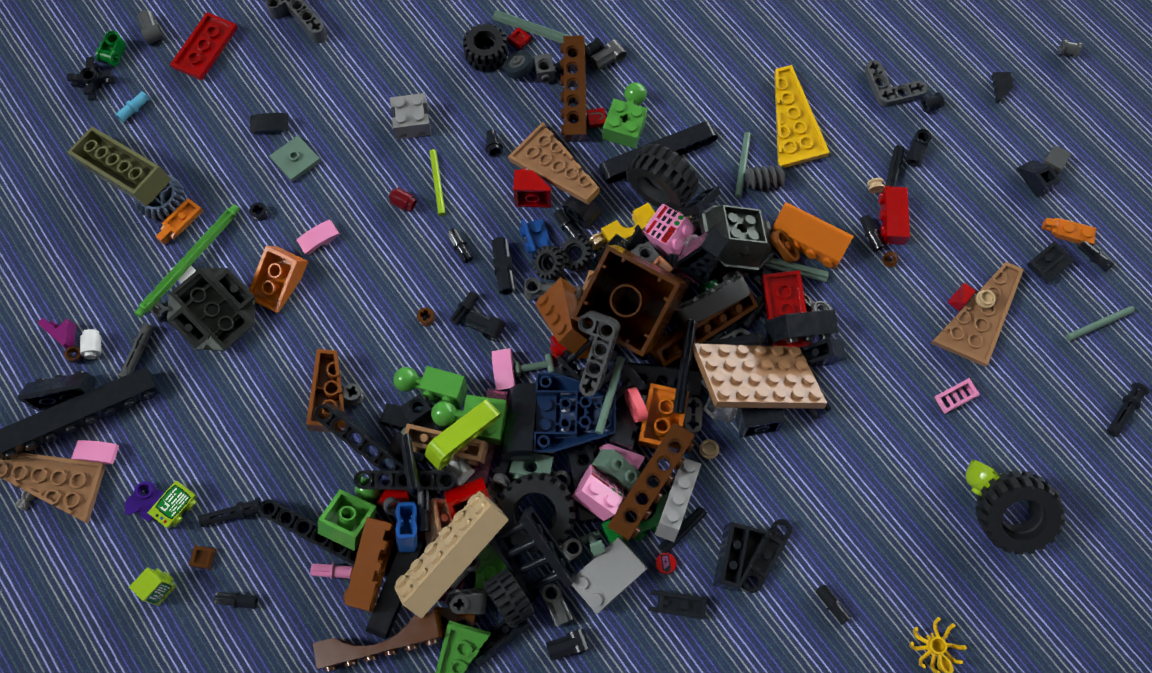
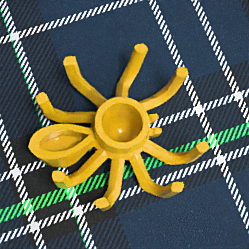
(936, 647)

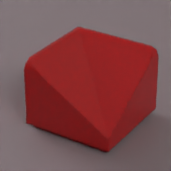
(961, 296)

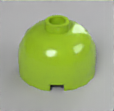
(979, 475)

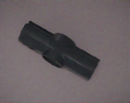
(503, 266)

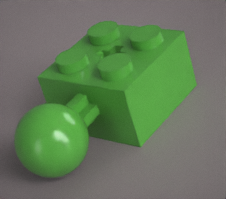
(626, 119)
(435, 384)
(445, 414)
(347, 514)

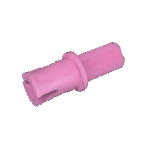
(331, 571)

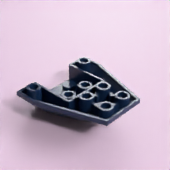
(566, 415)

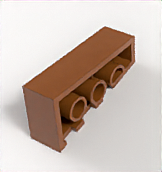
(557, 309)
(325, 388)
(370, 565)

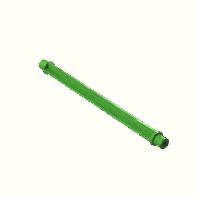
(190, 257)

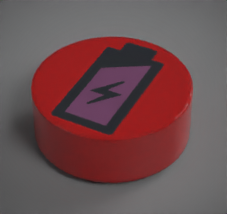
(665, 563)

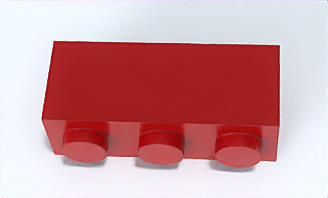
(894, 215)

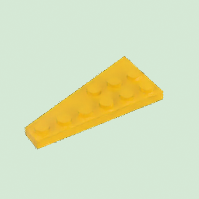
(796, 127)

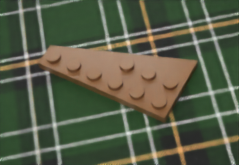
(554, 164)
(977, 329)
(56, 480)

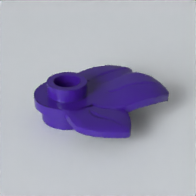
(142, 503)

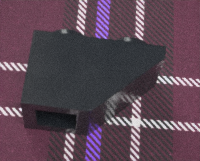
(1038, 177)

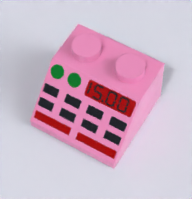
(668, 230)
(599, 493)

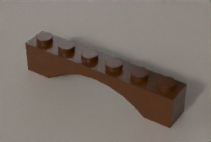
(337, 652)

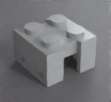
(410, 116)

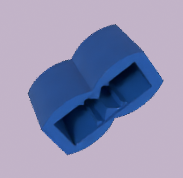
(406, 527)

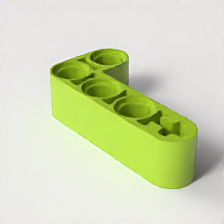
(446, 444)

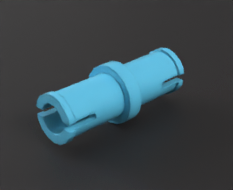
(132, 107)

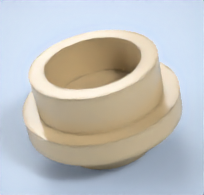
(985, 299)
(709, 449)

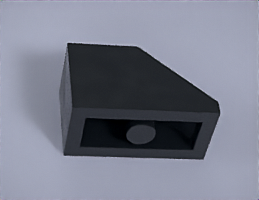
(824, 352)

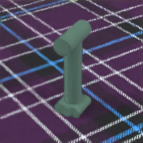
(549, 364)
(596, 546)

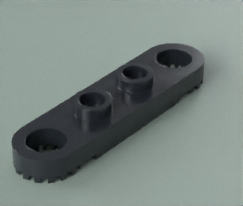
(768, 555)

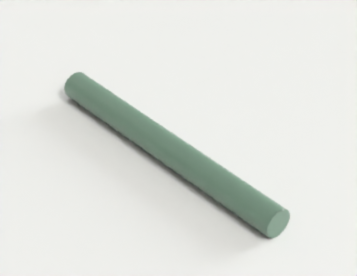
(742, 166)
(1100, 323)
(609, 395)

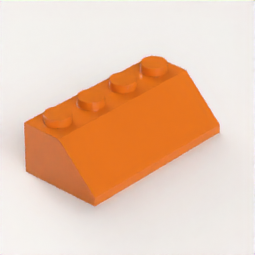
(813, 236)

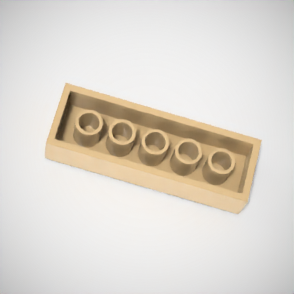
(449, 554)

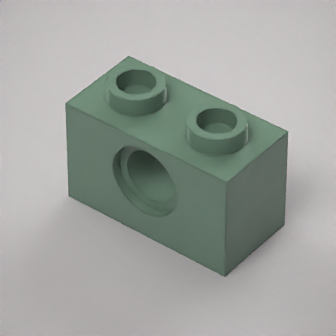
(543, 463)
(616, 468)

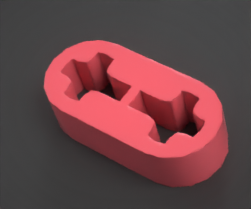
(635, 404)

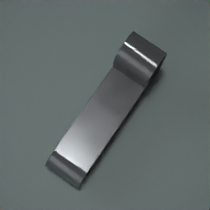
(302, 14)
(715, 299)
(596, 355)

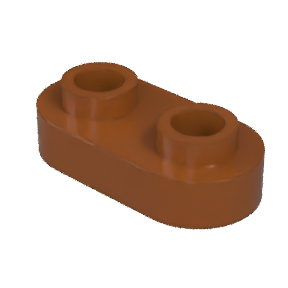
(784, 246)

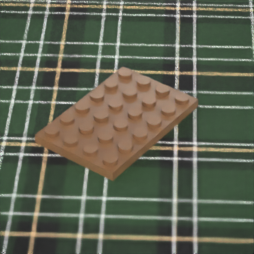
(758, 376)

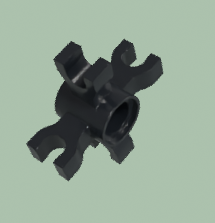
(90, 78)

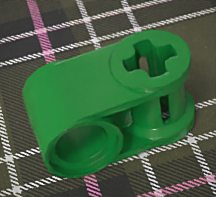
(110, 48)

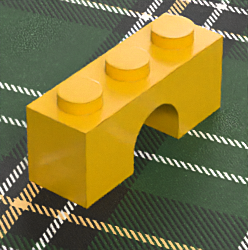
(640, 217)

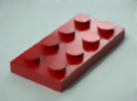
(204, 46)
(784, 296)

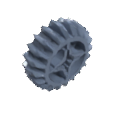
(171, 198)

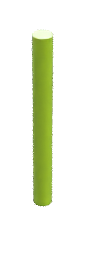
(437, 182)

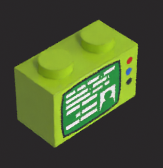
(173, 505)
(153, 586)

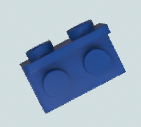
(535, 236)

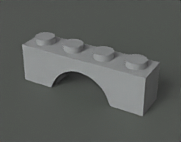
(678, 500)

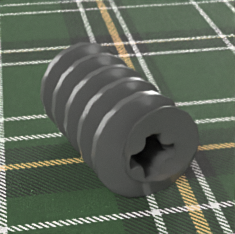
(765, 176)

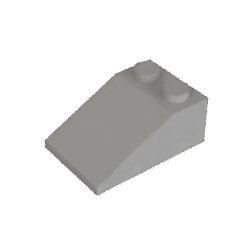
(608, 575)

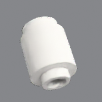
(90, 344)

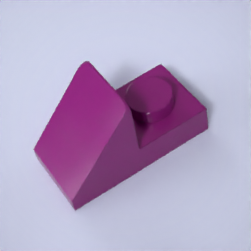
(62, 333)

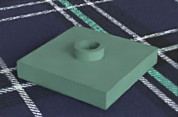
(295, 158)

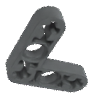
(887, 91)

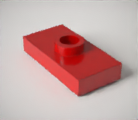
(556, 348)

